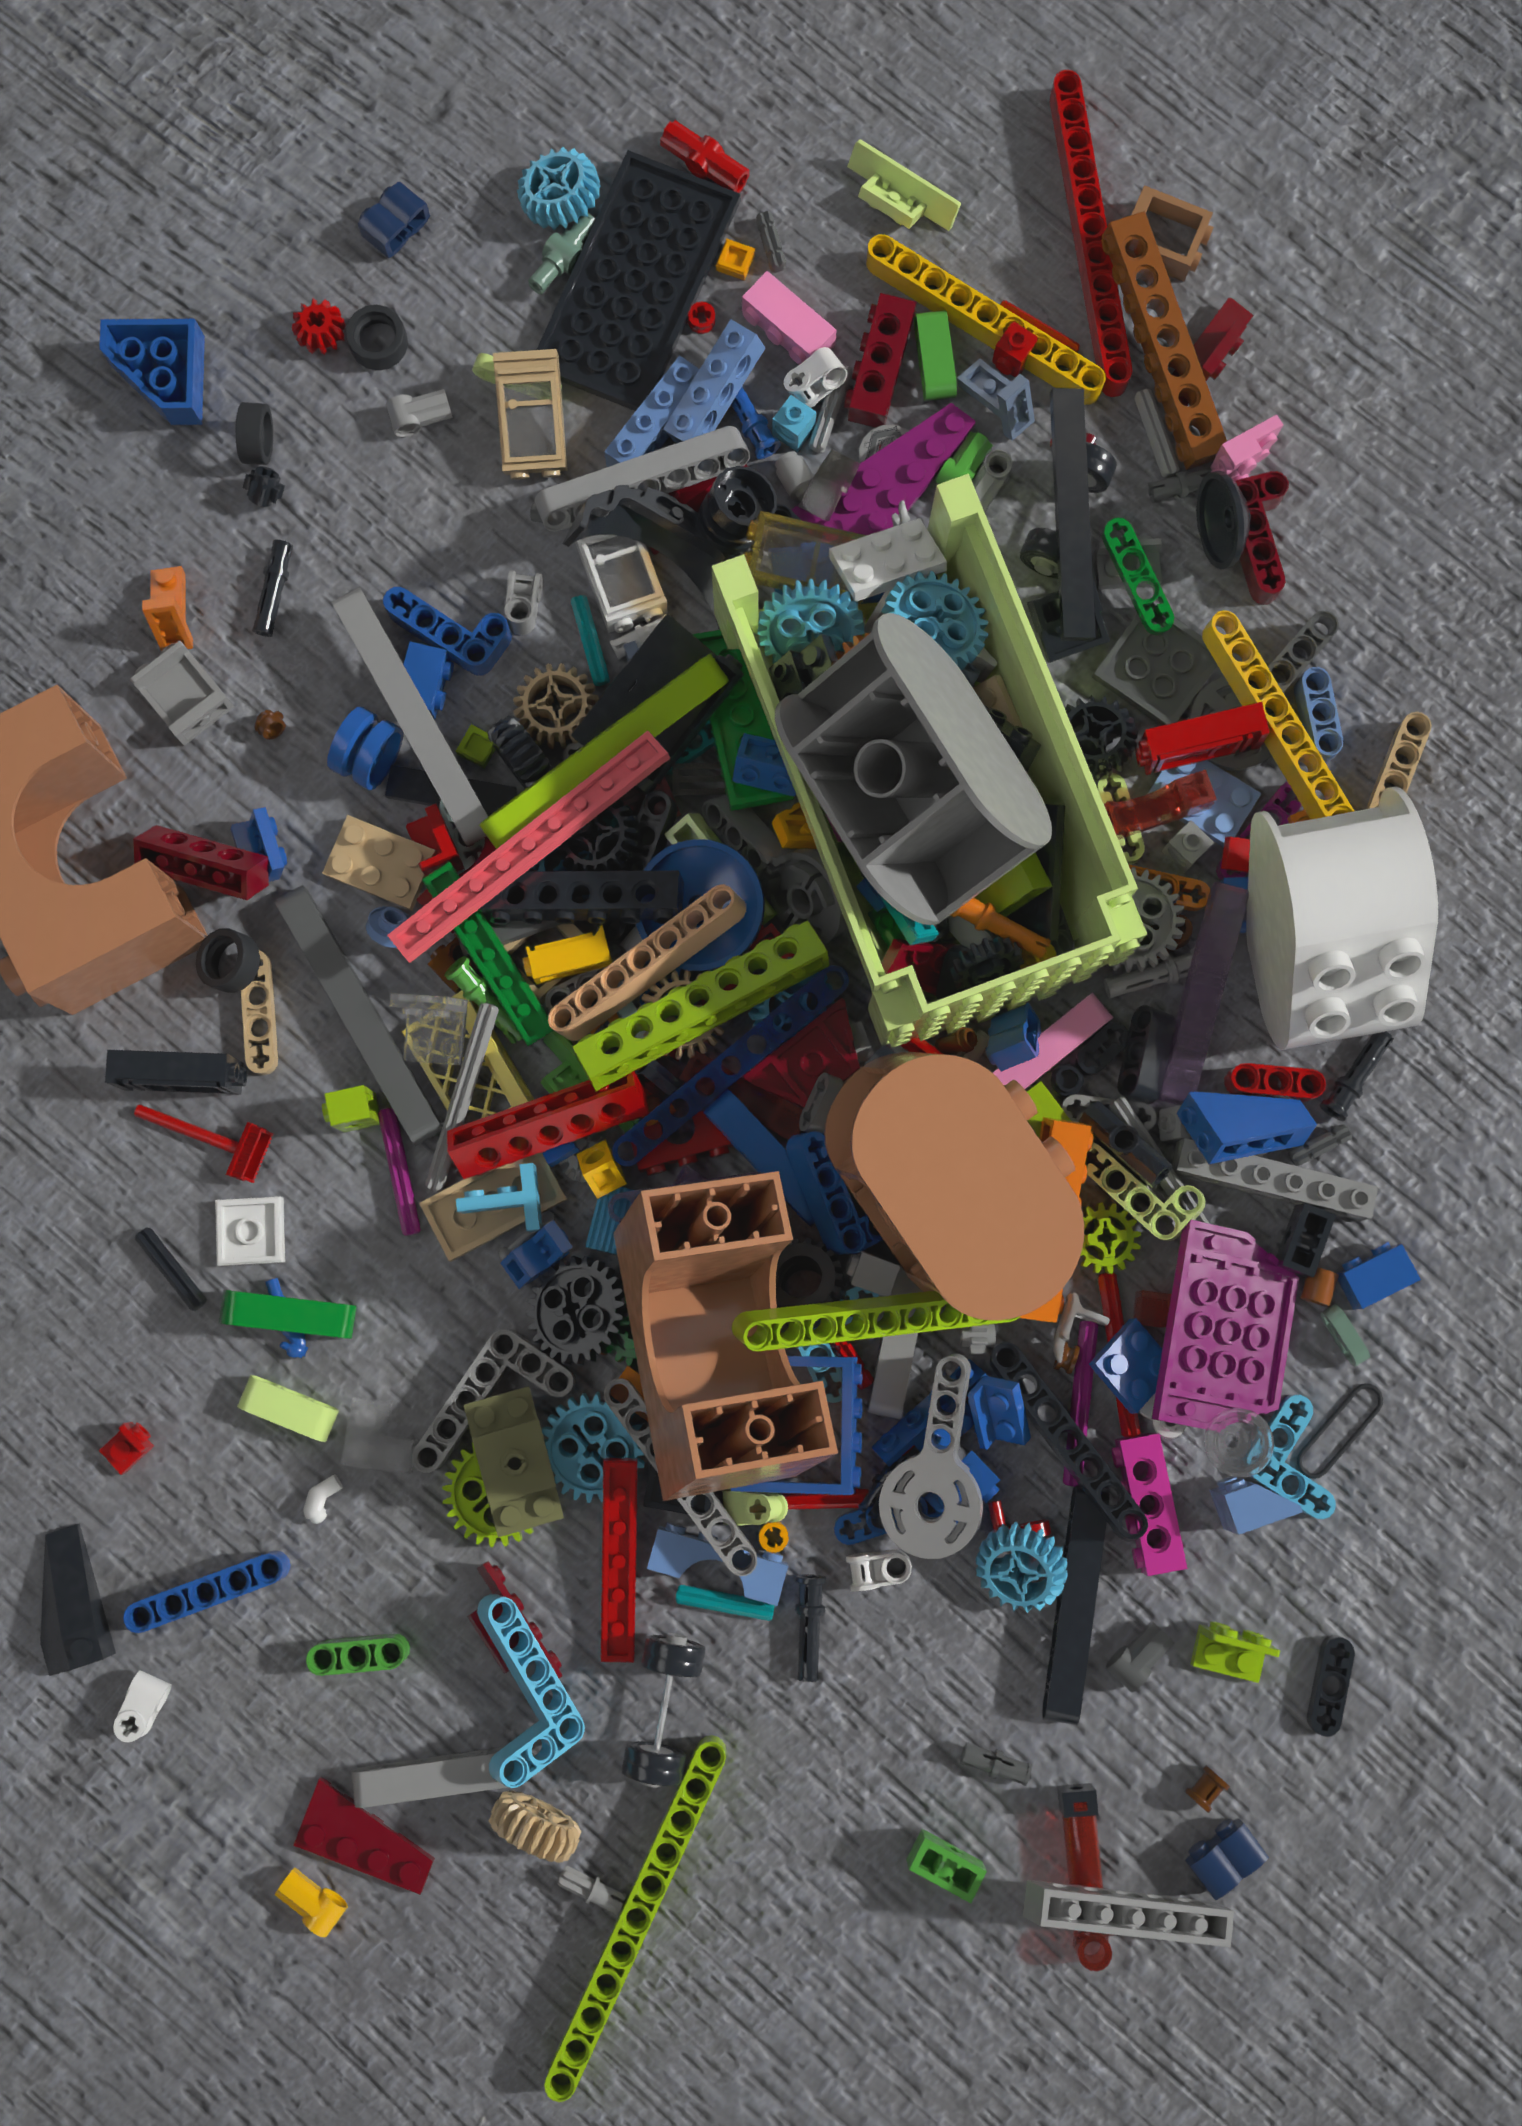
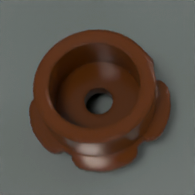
(270, 724)

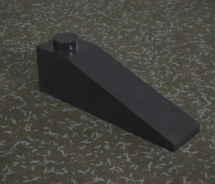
(72, 1611)

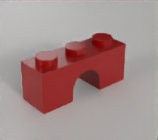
(704, 1141)

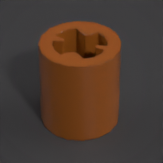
(1320, 1287)

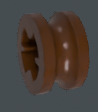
(1069, 1358)

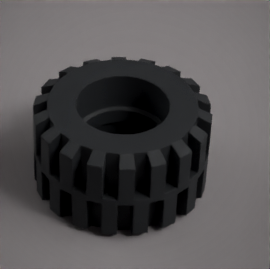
(815, 1258)

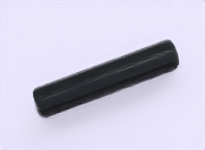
(170, 1269)

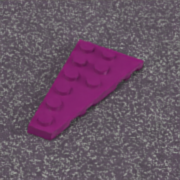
(897, 474)

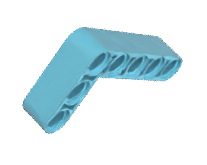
(533, 1688)

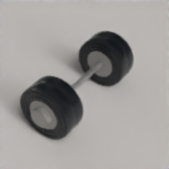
(1040, 545)
(654, 1762)

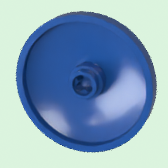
(702, 867)

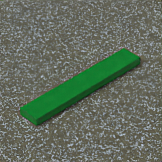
(495, 965)

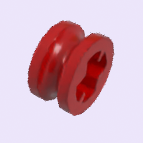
(709, 312)

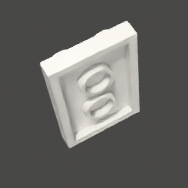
(885, 557)

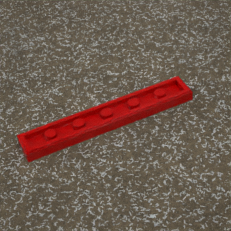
(619, 1559)

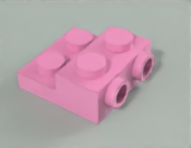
(1244, 451)

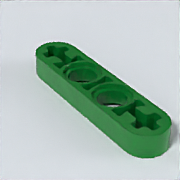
(1143, 574)

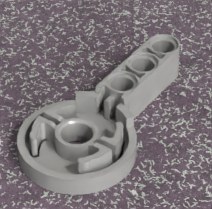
(935, 1472)

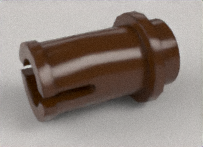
(962, 1040)

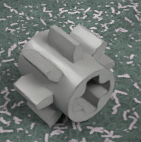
(978, 1338)

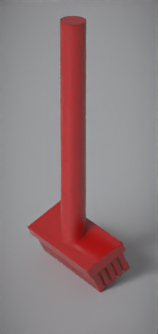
(247, 1152)

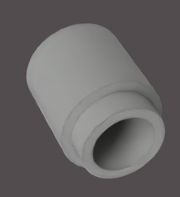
(793, 474)

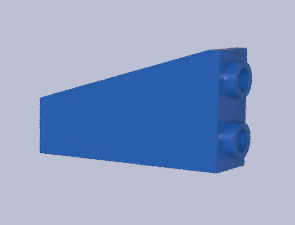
(1243, 1125)

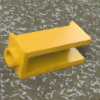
(568, 957)

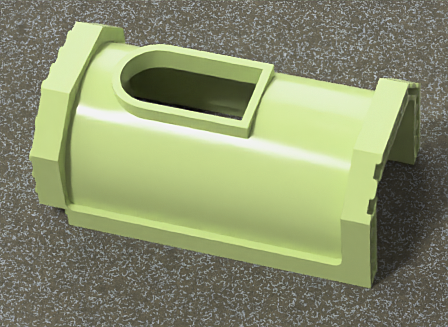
(1094, 869)

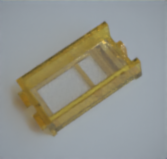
(793, 551)

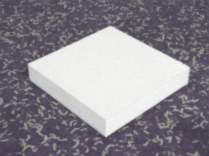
(250, 1231)

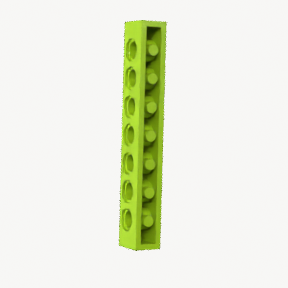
(693, 1020)

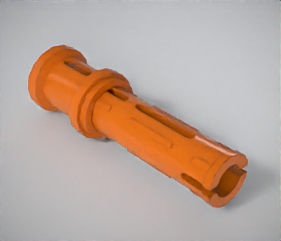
(985, 917)

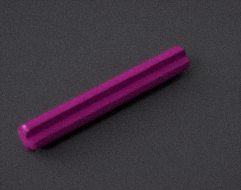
(399, 1172)

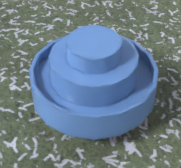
(382, 922)

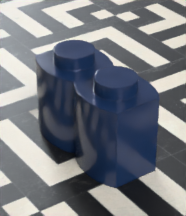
(393, 219)
(1226, 1858)

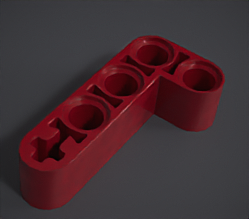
(1262, 539)

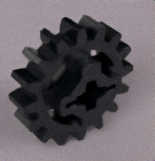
(985, 962)

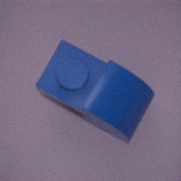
(537, 1254)

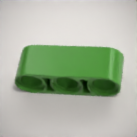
(935, 355)
(344, 1663)

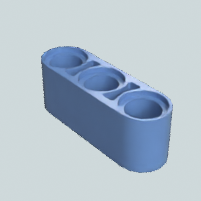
(1324, 702)

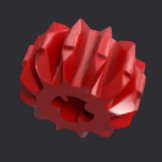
(316, 337)

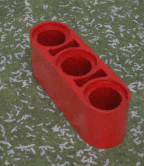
(1289, 1076)

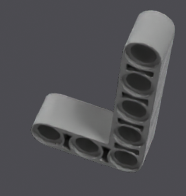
(481, 1390)

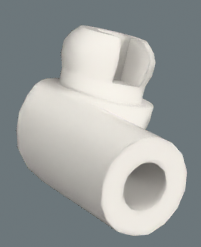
(316, 1498)

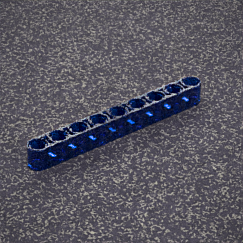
(740, 1051)

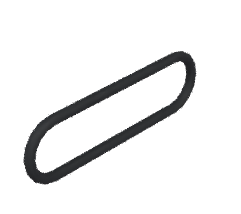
(1351, 1439)

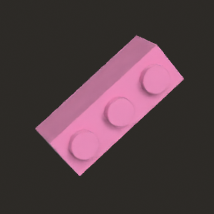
(786, 318)

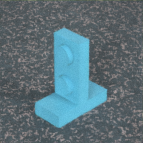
(508, 1198)

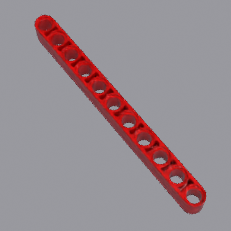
(1092, 219)

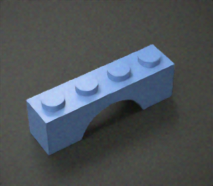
(677, 1551)

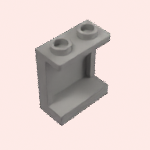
(181, 692)

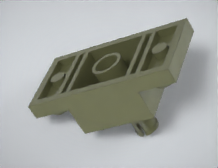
(513, 1461)

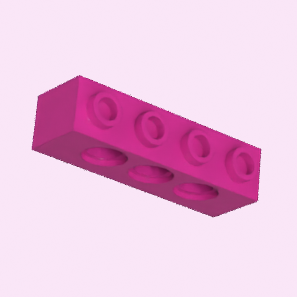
(1169, 1553)

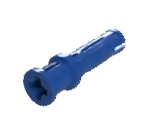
(755, 426)

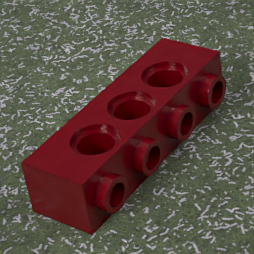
(889, 314)
(203, 862)

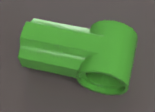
(967, 458)

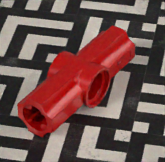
(704, 157)

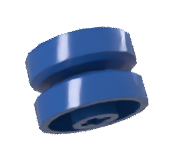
(365, 748)

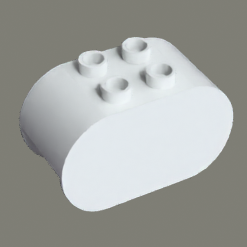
(1341, 922)

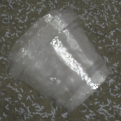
(1252, 1447)

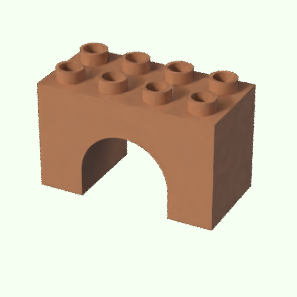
(61, 938)
(713, 1405)

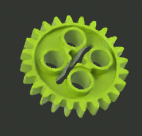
(464, 1505)

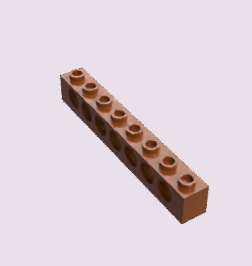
(1136, 235)

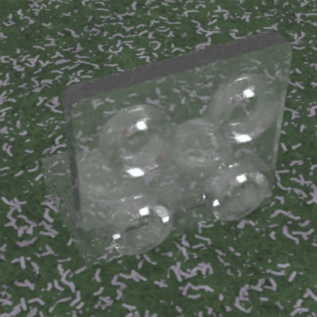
(433, 1027)

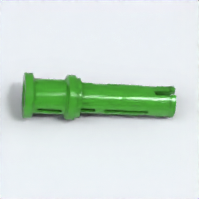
(477, 990)

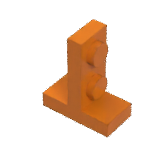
(167, 607)

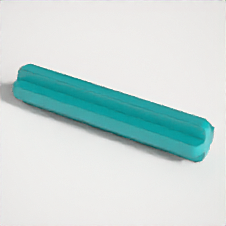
(590, 640)
(723, 1602)

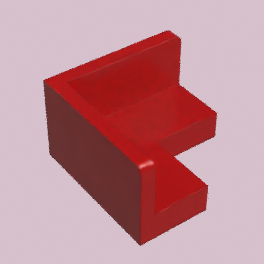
(433, 833)

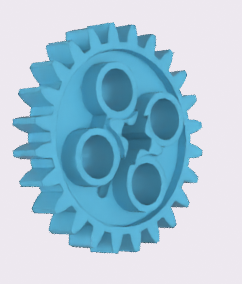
(804, 604)
(942, 613)
(568, 1465)

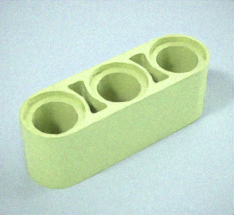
(288, 1408)

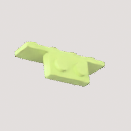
(899, 190)

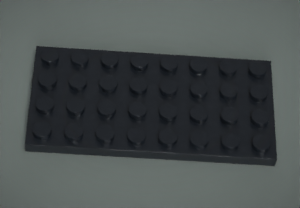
(637, 279)

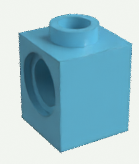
(794, 423)

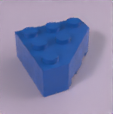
(160, 362)

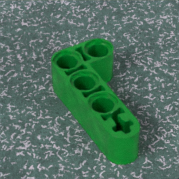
(287, 1314)

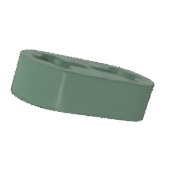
(1345, 1335)

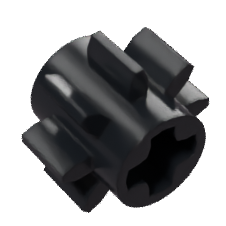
(263, 486)

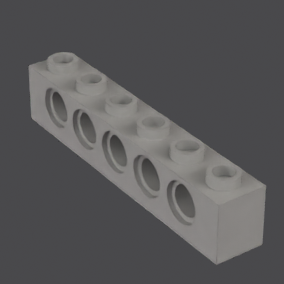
(1279, 1182)
(1128, 1913)

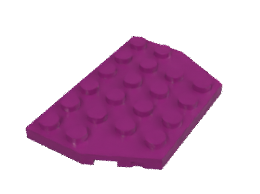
(1224, 1328)

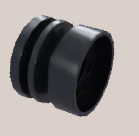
(731, 504)

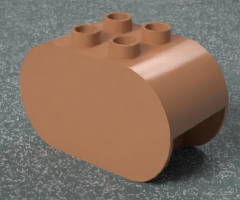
(958, 1181)

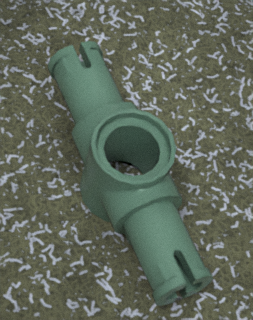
(561, 254)

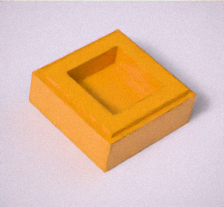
(735, 259)

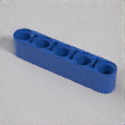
(757, 1147)
(192, 1597)

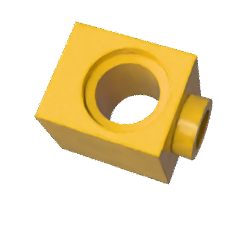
(601, 1169)

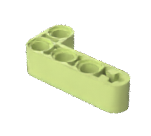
(1134, 1187)

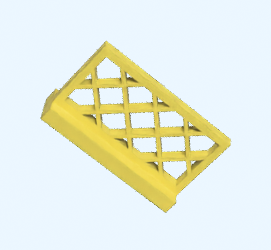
(496, 1059)

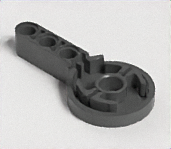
(1285, 662)
(782, 871)

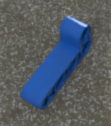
(443, 627)
(802, 1152)

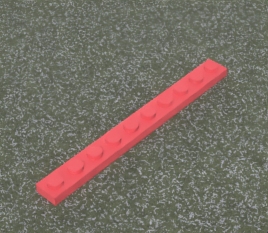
(528, 846)

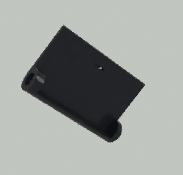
(658, 661)

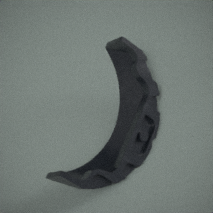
(654, 521)

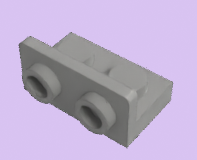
(1106, 573)

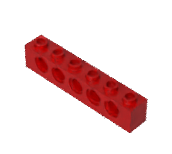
(544, 1124)

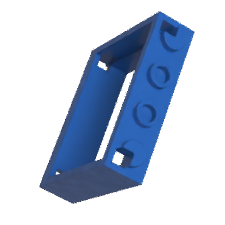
(850, 1439)

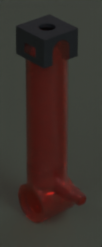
(1083, 1858)

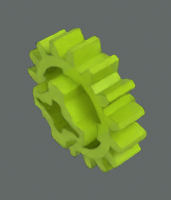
(1107, 1253)

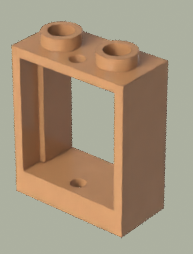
(1181, 212)

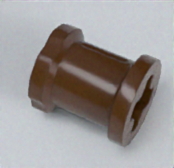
(1207, 1789)

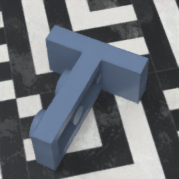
(1003, 397)

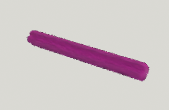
(1082, 1388)

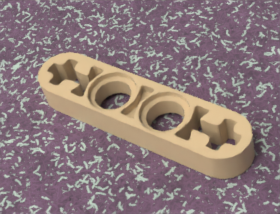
(263, 1011)

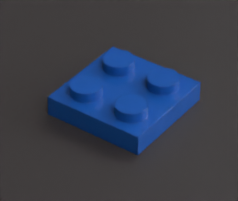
(1130, 1365)

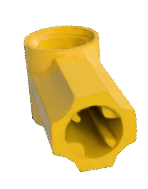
(317, 1906)

